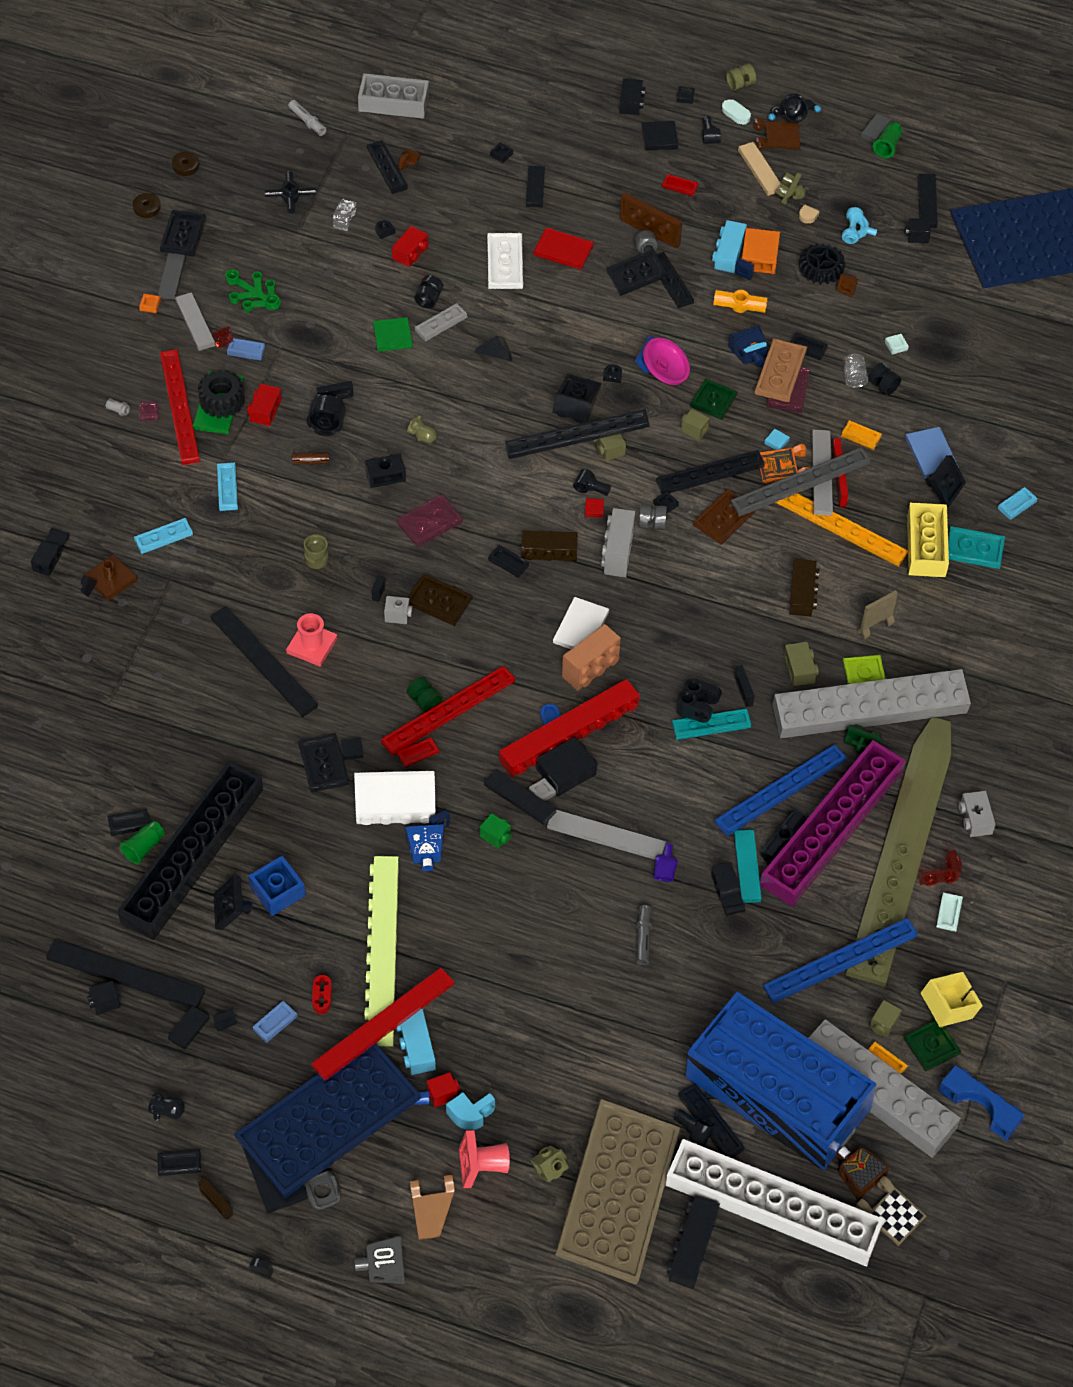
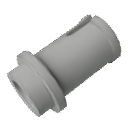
(121, 408)

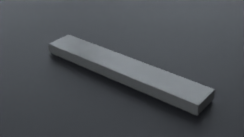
(821, 453)
(606, 835)

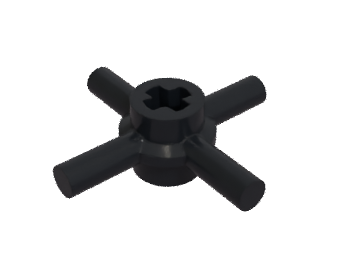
(290, 192)

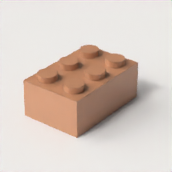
(591, 657)

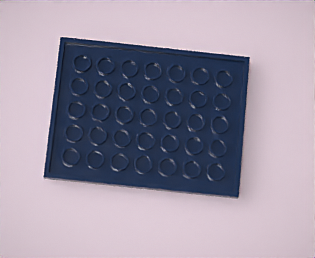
(1018, 237)

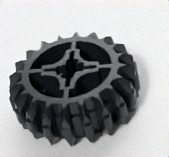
(821, 263)

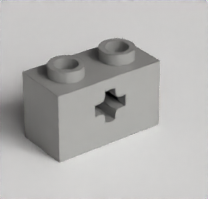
(977, 814)

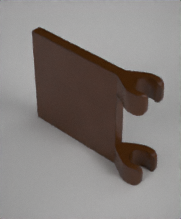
(778, 134)

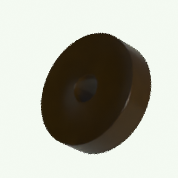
(185, 163)
(153, 205)

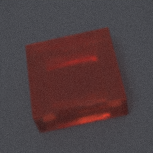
(223, 337)

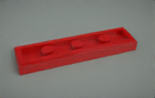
(841, 480)

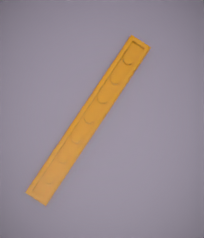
(846, 529)

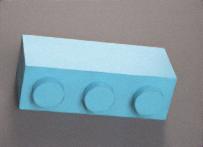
(729, 246)
(417, 1044)

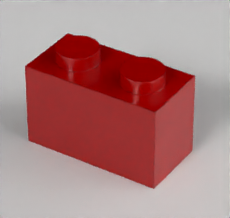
(410, 246)
(264, 404)

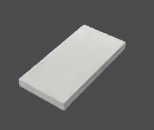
(505, 261)

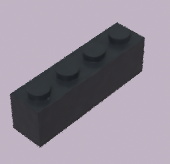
(694, 1242)

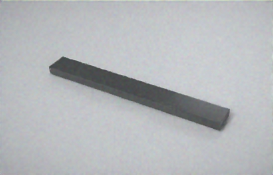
(800, 481)

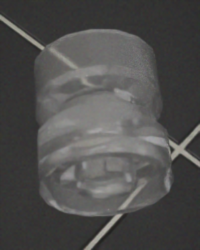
(855, 370)

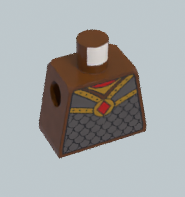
(860, 1170)

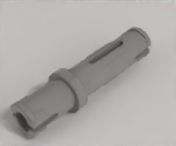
(311, 121)

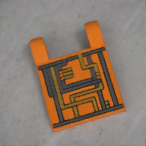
(781, 463)

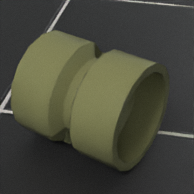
(741, 77)
(316, 551)

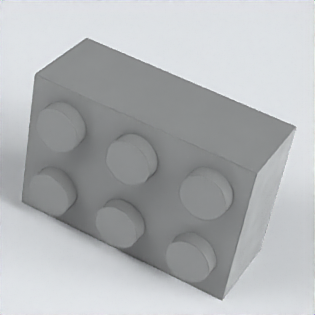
(618, 542)

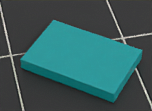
(975, 547)

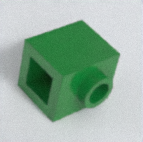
(495, 831)

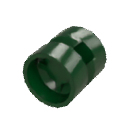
(423, 694)

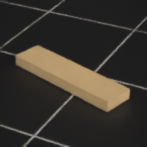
(759, 168)

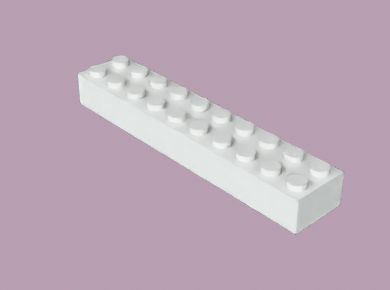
(775, 1202)

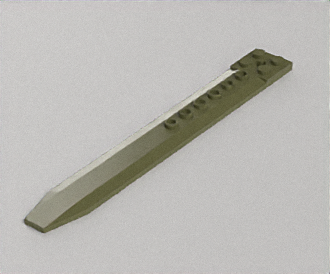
(905, 843)

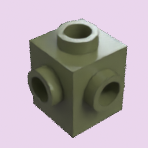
(550, 1163)

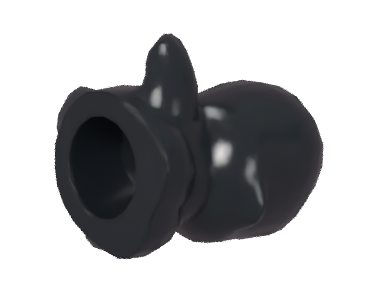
(169, 1106)

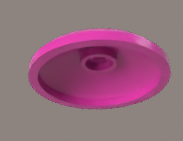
(666, 361)

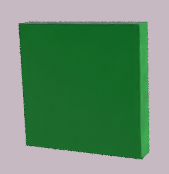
(392, 334)

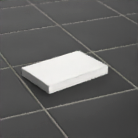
(580, 622)

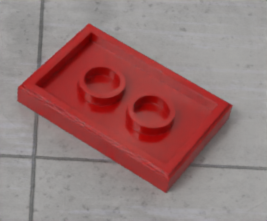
(563, 248)

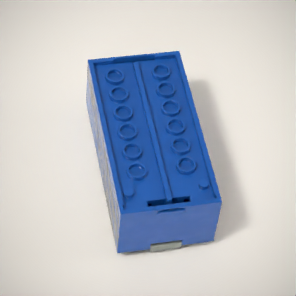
(780, 1080)

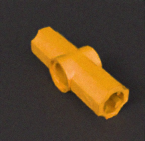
(740, 301)

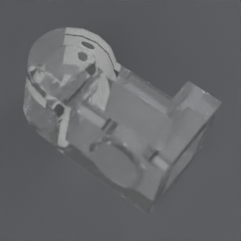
(344, 214)

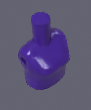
(665, 865)

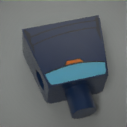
(749, 346)

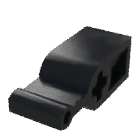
(49, 552)
(727, 888)

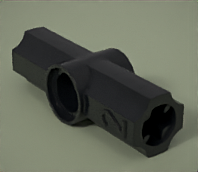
(787, 829)

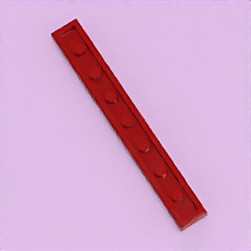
(179, 407)
(447, 710)
(382, 1024)

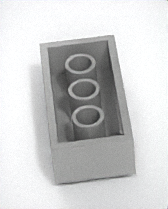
(393, 96)

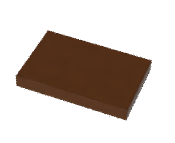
(720, 518)

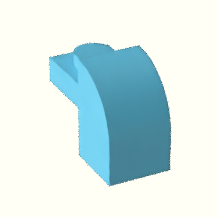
(468, 1115)

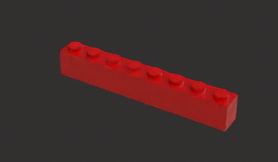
(575, 723)

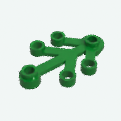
(268, 301)

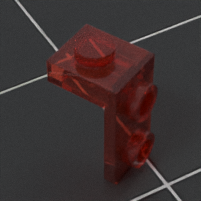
(947, 875)

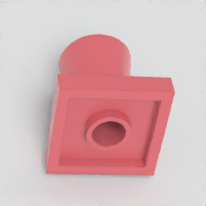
(311, 640)
(478, 1159)

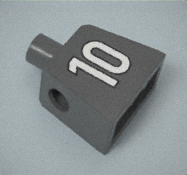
(383, 1261)

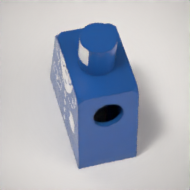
(425, 844)

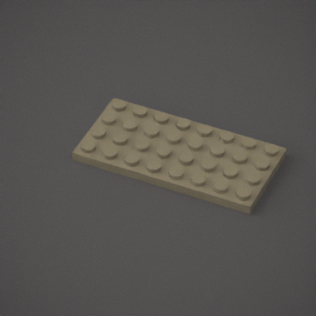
(617, 1192)

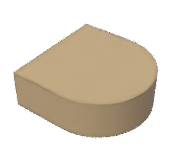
(808, 214)

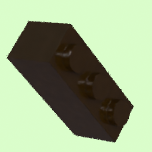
(549, 545)
(803, 587)

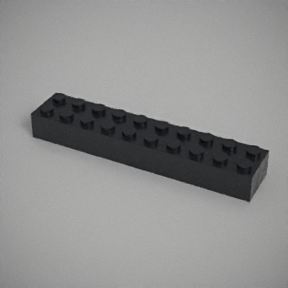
(190, 850)

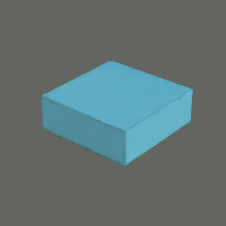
(777, 440)

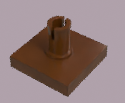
(112, 577)

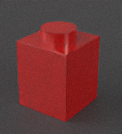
(442, 1089)

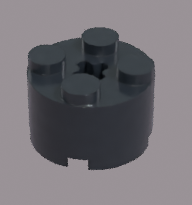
(326, 414)

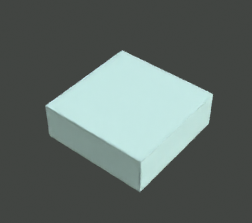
(896, 344)

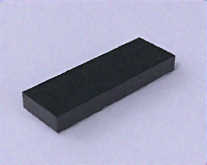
(535, 186)

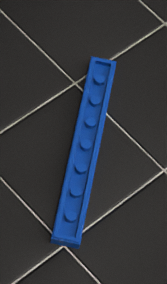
(780, 790)
(840, 960)

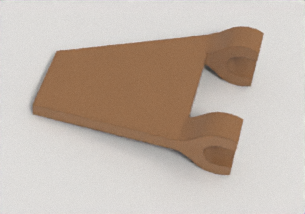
(431, 1209)

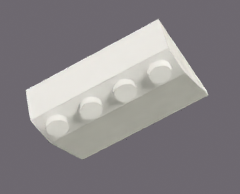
(394, 797)

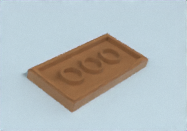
(781, 370)

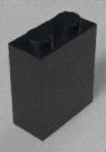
(566, 766)

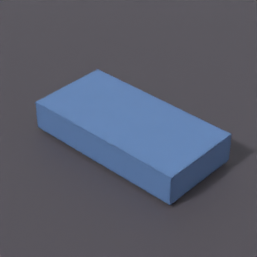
(246, 349)
(274, 1021)

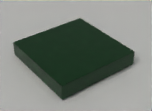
(713, 399)
(932, 1045)

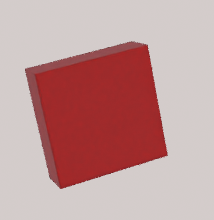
(594, 507)

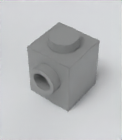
(397, 610)

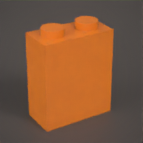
(761, 249)

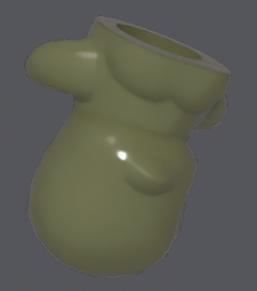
(422, 432)

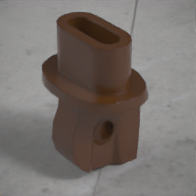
(409, 157)

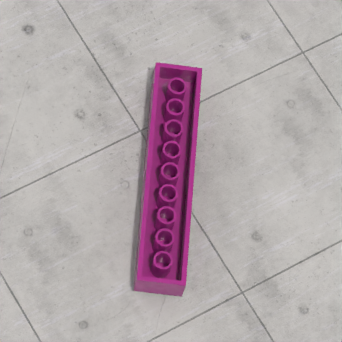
(832, 823)

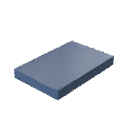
(928, 449)

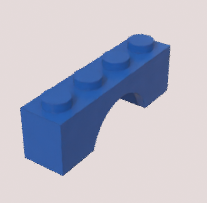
(961, 1086)

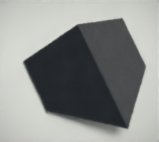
(496, 347)

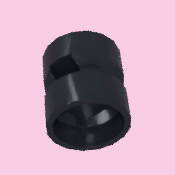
(428, 291)
(884, 378)

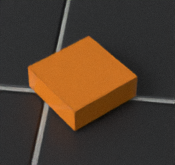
(150, 303)

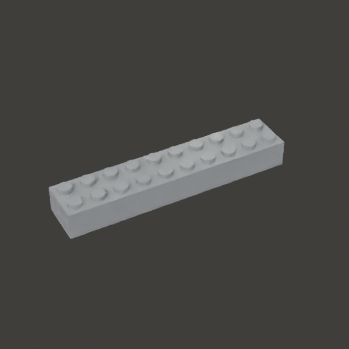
(871, 703)

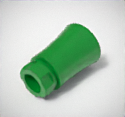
(888, 140)
(142, 842)

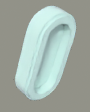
(736, 111)

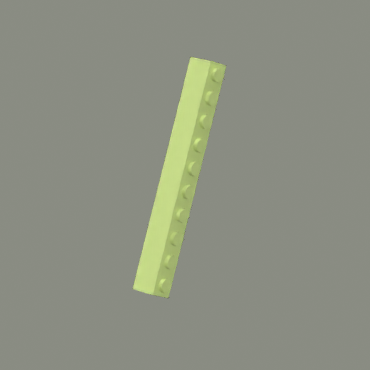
(383, 939)

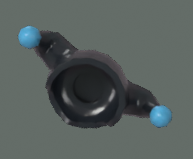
(794, 108)

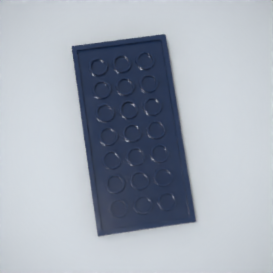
(326, 1119)

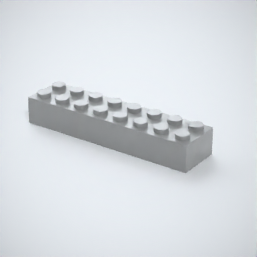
(896, 1098)

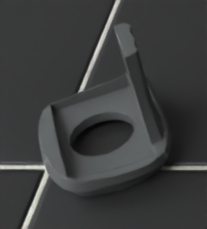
(334, 1197)

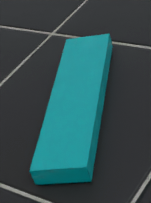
(718, 723)
(747, 866)

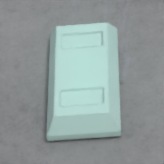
(949, 912)

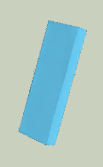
(227, 486)
(163, 535)

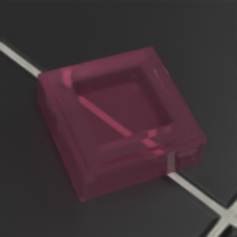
(149, 411)

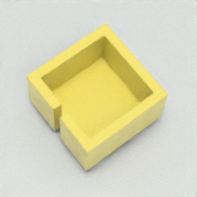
(944, 999)

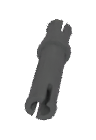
(643, 942)

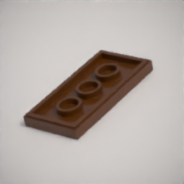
(650, 218)

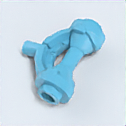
(856, 216)

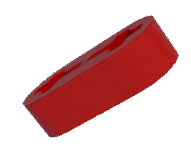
(317, 994)

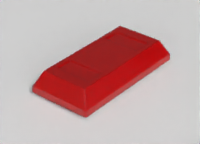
(680, 185)
(418, 752)

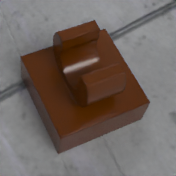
(847, 284)

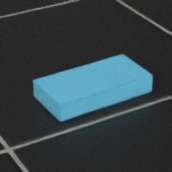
(1017, 503)

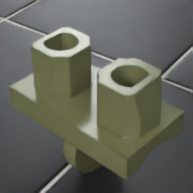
(796, 191)

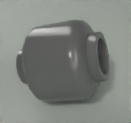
(646, 241)

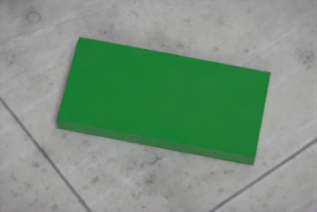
(207, 423)

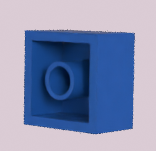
(277, 885)

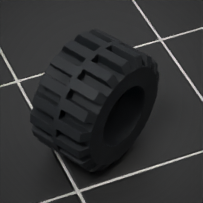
(218, 383)

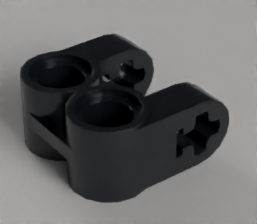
(689, 700)

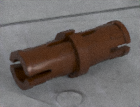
(310, 458)

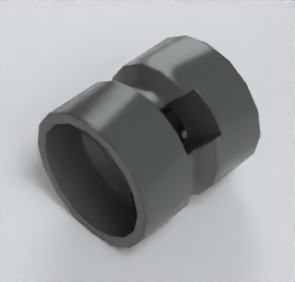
(652, 516)

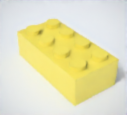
(927, 540)

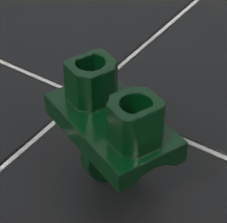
(861, 739)

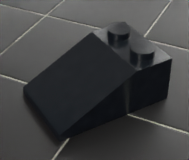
(576, 398)

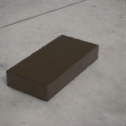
(215, 1198)

